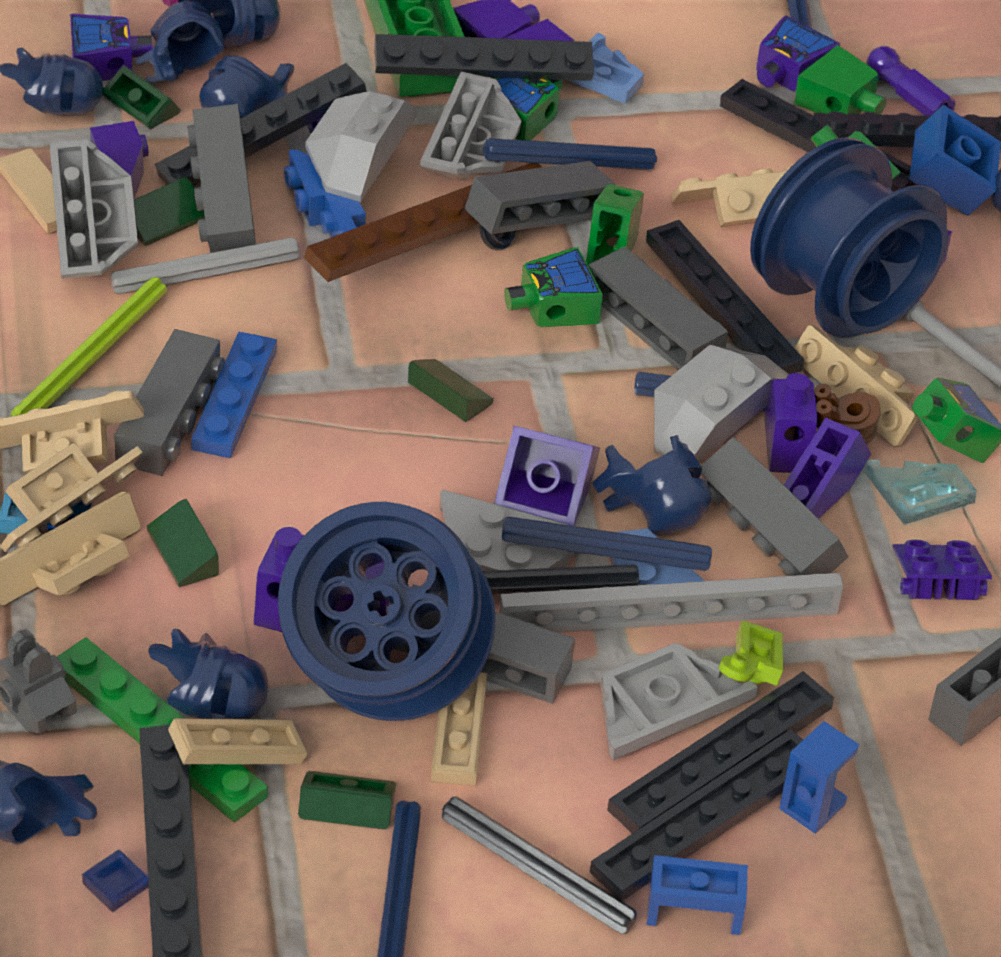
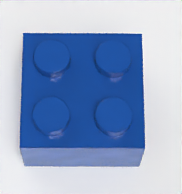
(955, 160)

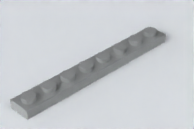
(677, 603)

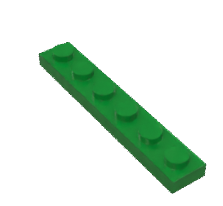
(135, 706)

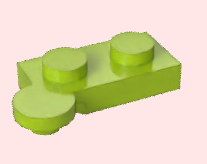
(757, 655)

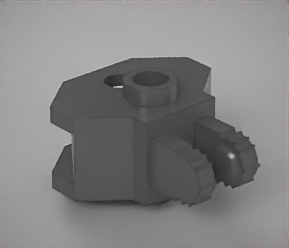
(33, 683)

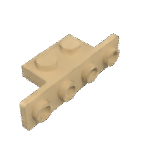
(735, 198)
(858, 371)
(78, 422)
(59, 484)
(71, 552)

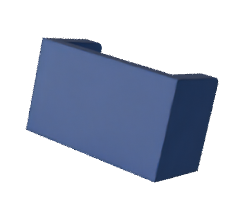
(812, 774)
(698, 886)

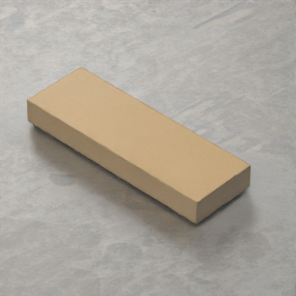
(32, 184)
(459, 737)
(237, 741)

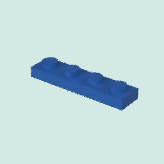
(234, 395)

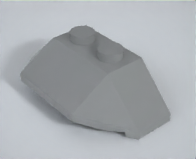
(470, 117)
(357, 141)
(91, 209)
(712, 398)

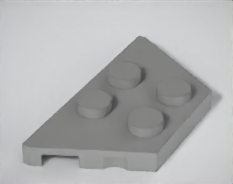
(480, 530)
(664, 696)

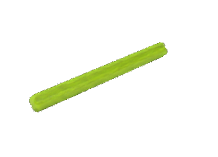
(93, 347)

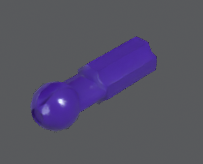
(908, 82)

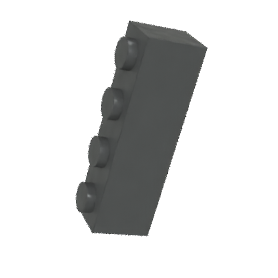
(223, 178)
(536, 196)
(654, 308)
(170, 400)
(771, 512)
(521, 656)
(969, 696)

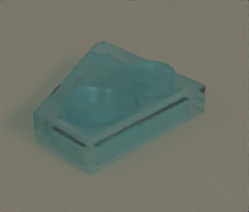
(921, 489)

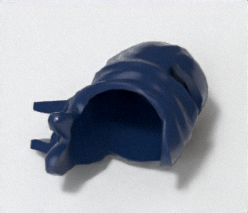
(244, 19)
(185, 40)
(56, 83)
(243, 83)
(664, 488)
(212, 678)
(37, 801)

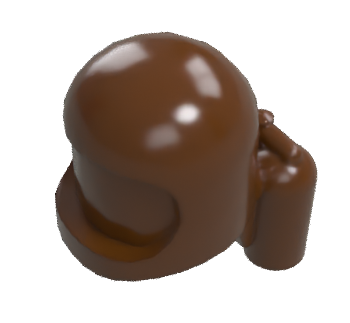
(852, 410)

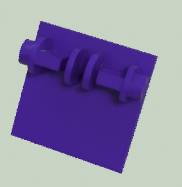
(929, 564)

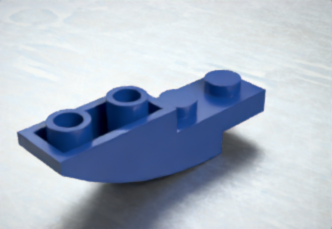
(321, 208)

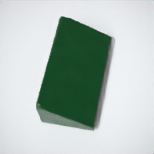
(140, 98)
(166, 211)
(447, 388)
(184, 544)
(346, 800)

